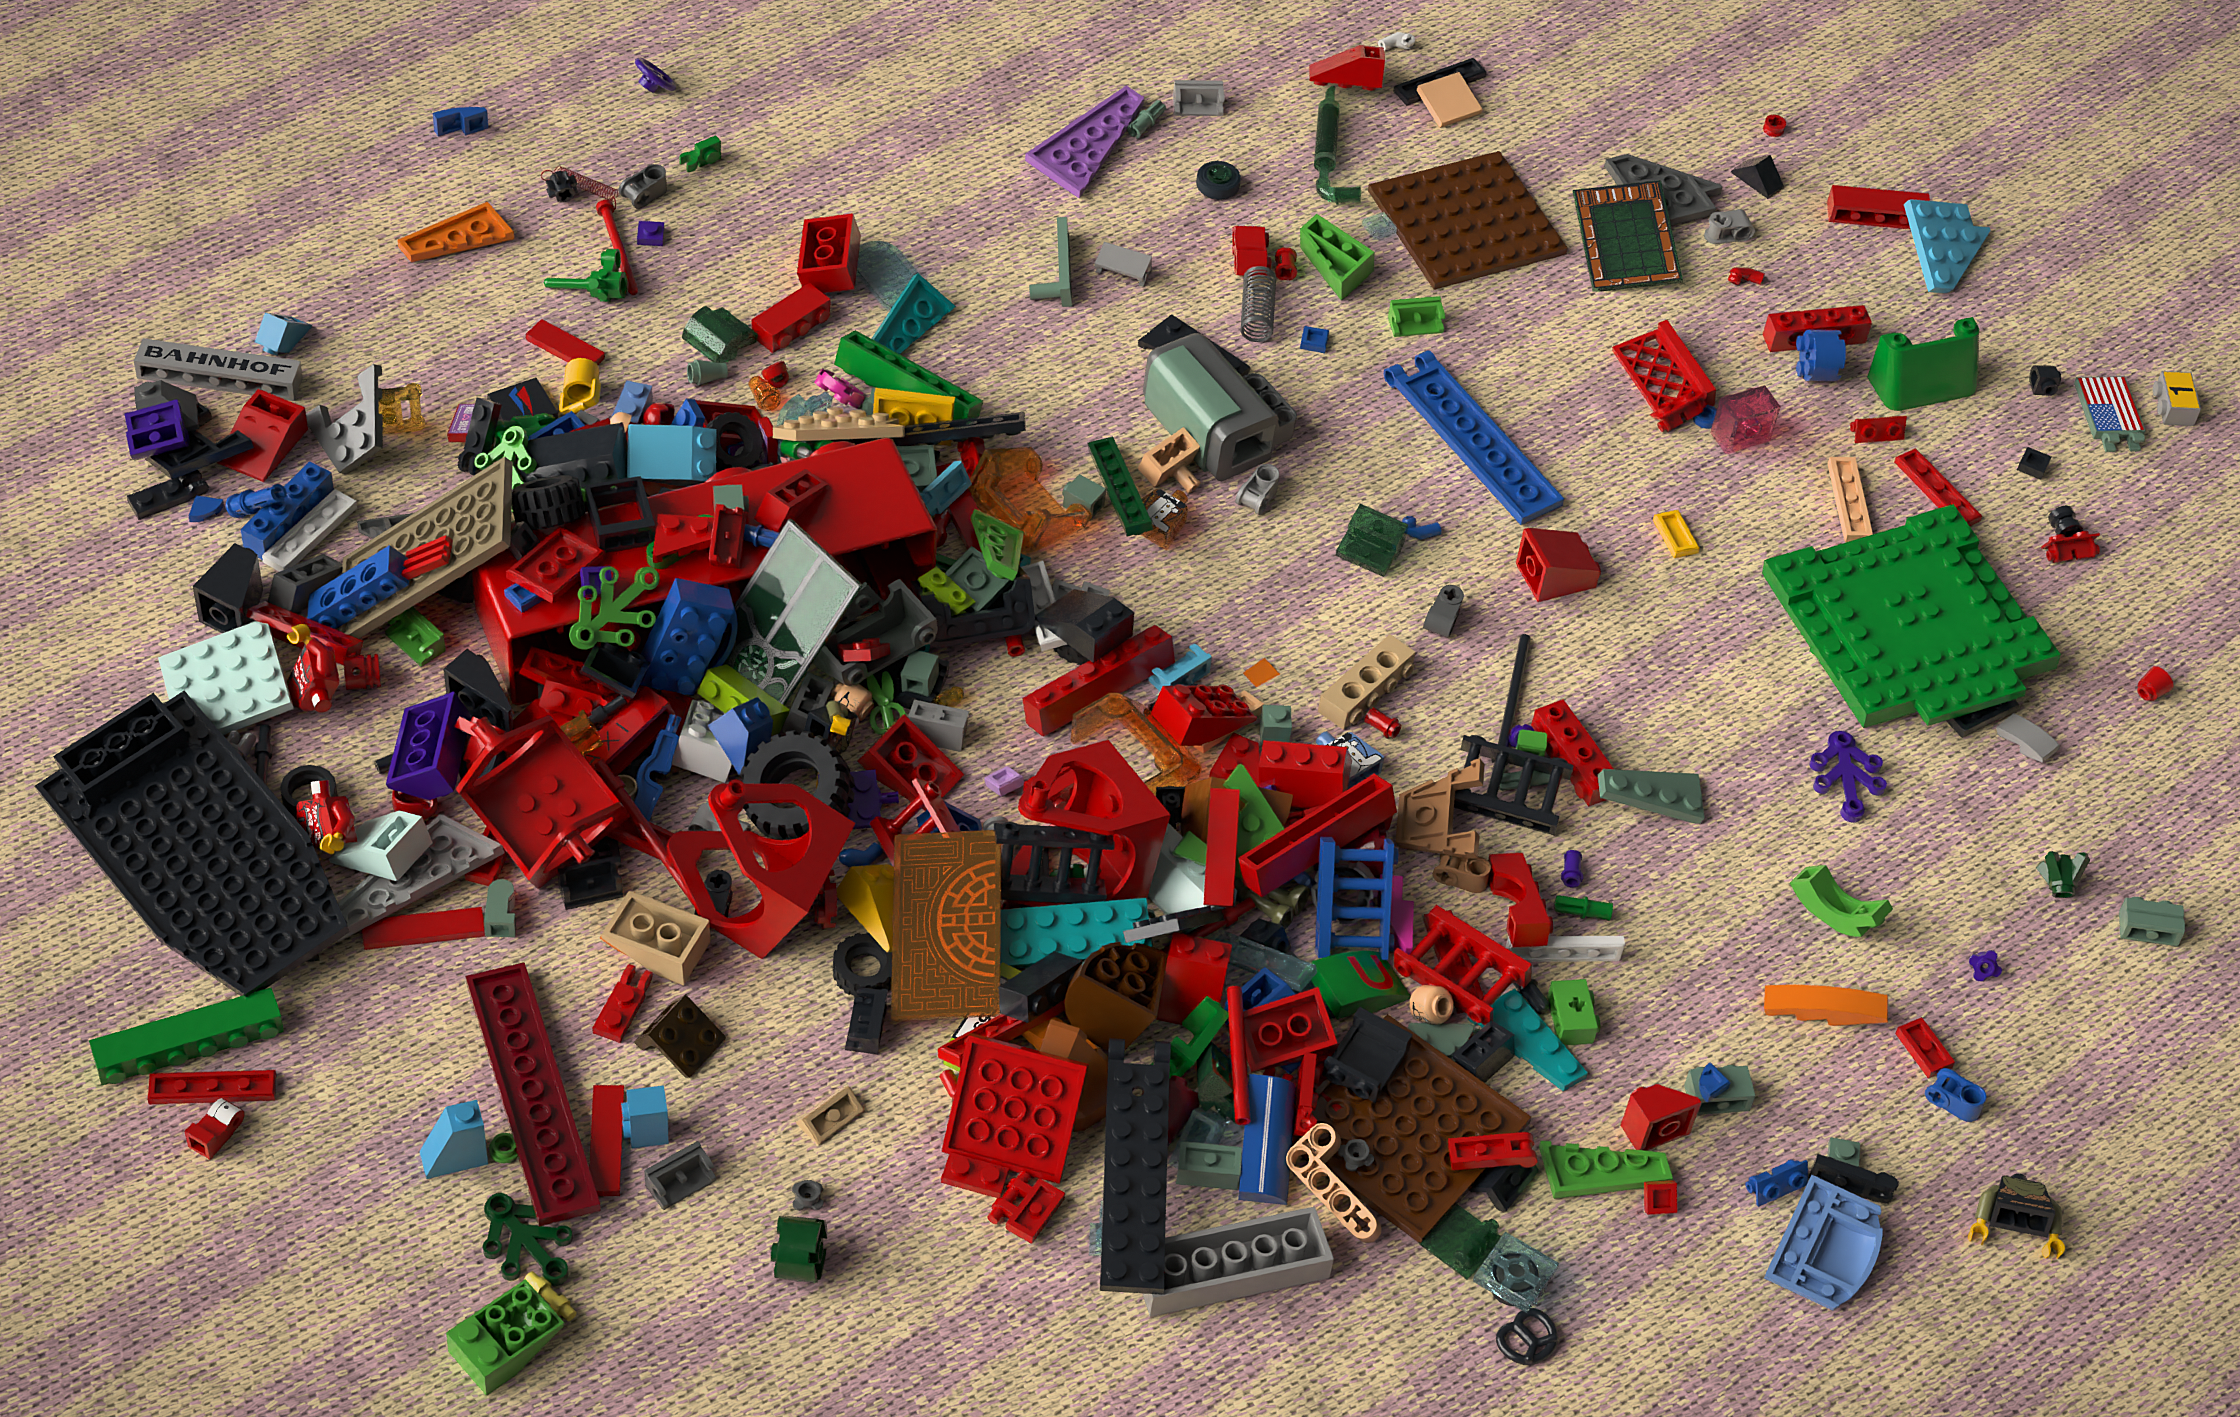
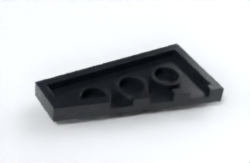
(1174, 329)

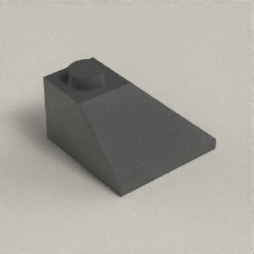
(159, 392)

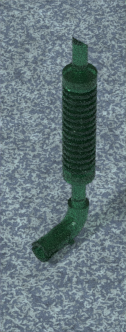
(1326, 151)

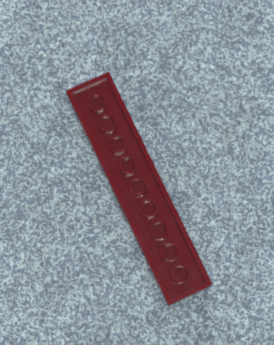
(532, 1094)

